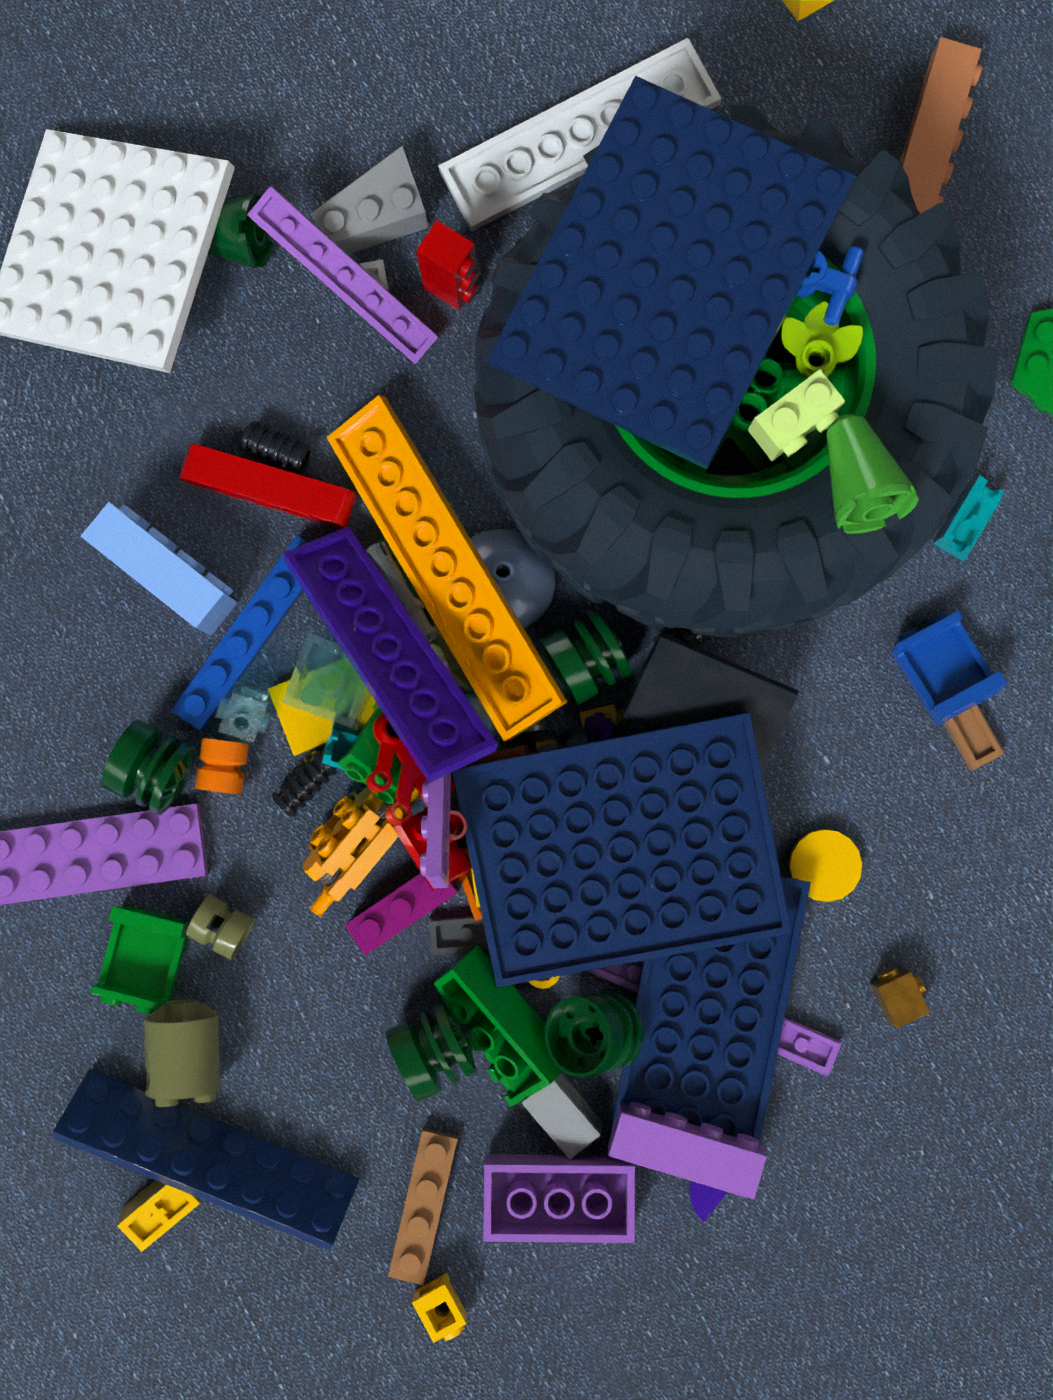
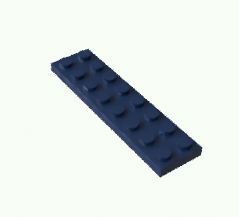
(207, 1159)

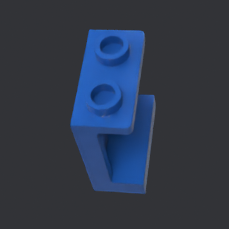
(946, 668)

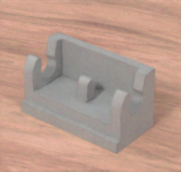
(564, 1116)

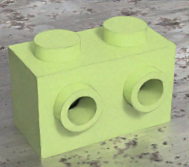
(796, 415)

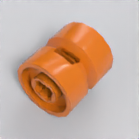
(222, 766)

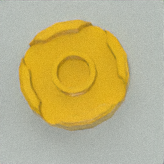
(827, 862)

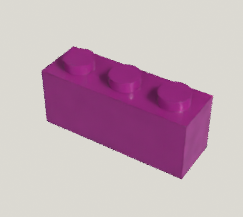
(397, 912)

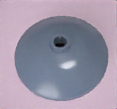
(530, 579)

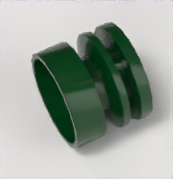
(586, 656)
(142, 763)
(594, 1034)
(431, 1051)

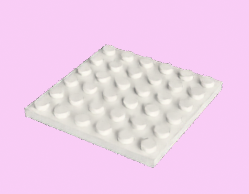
(110, 248)

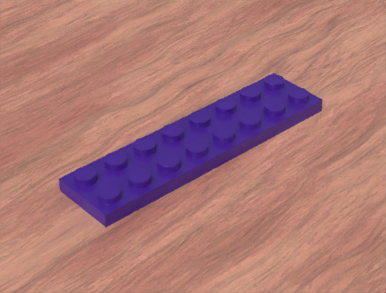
(390, 654)

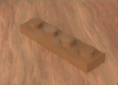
(423, 1206)

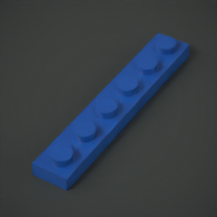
(240, 644)

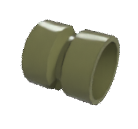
(230, 935)

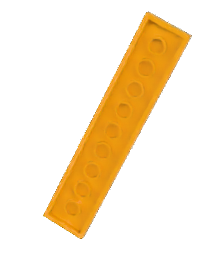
(446, 569)

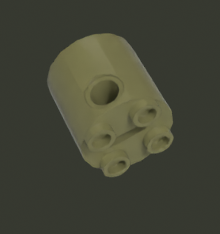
(182, 1053)

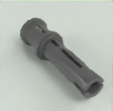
(390, 571)

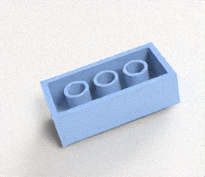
(155, 565)

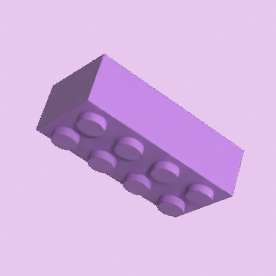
(558, 1199)

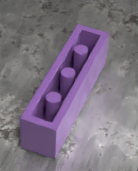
(687, 1150)

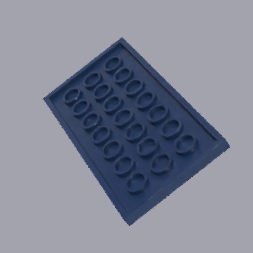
(715, 1028)

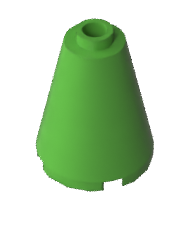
(865, 477)

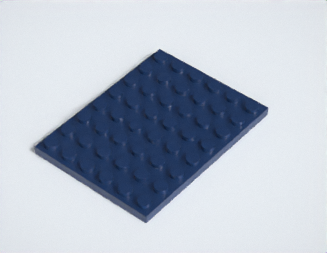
(671, 271)
(622, 849)

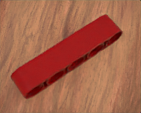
(267, 486)

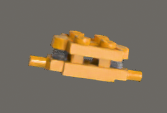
(349, 845)

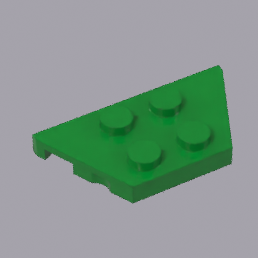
(1034, 361)

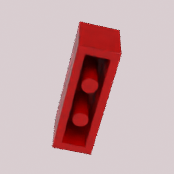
(448, 266)

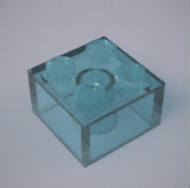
(327, 684)

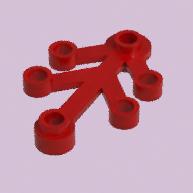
(409, 776)

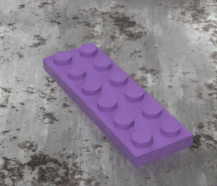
(101, 854)

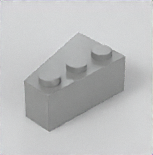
(374, 207)

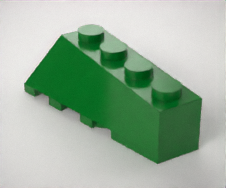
(499, 1025)

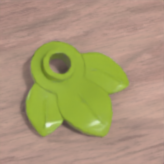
(819, 339)

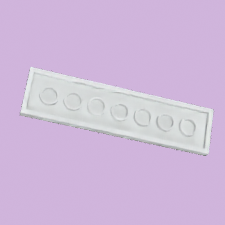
(551, 145)

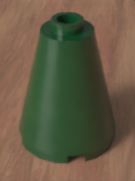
(238, 236)

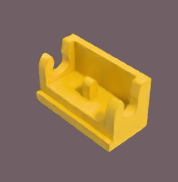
(154, 1213)

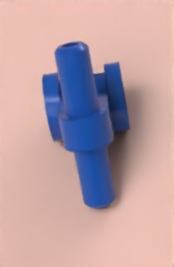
(833, 282)

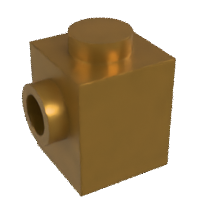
(900, 995)

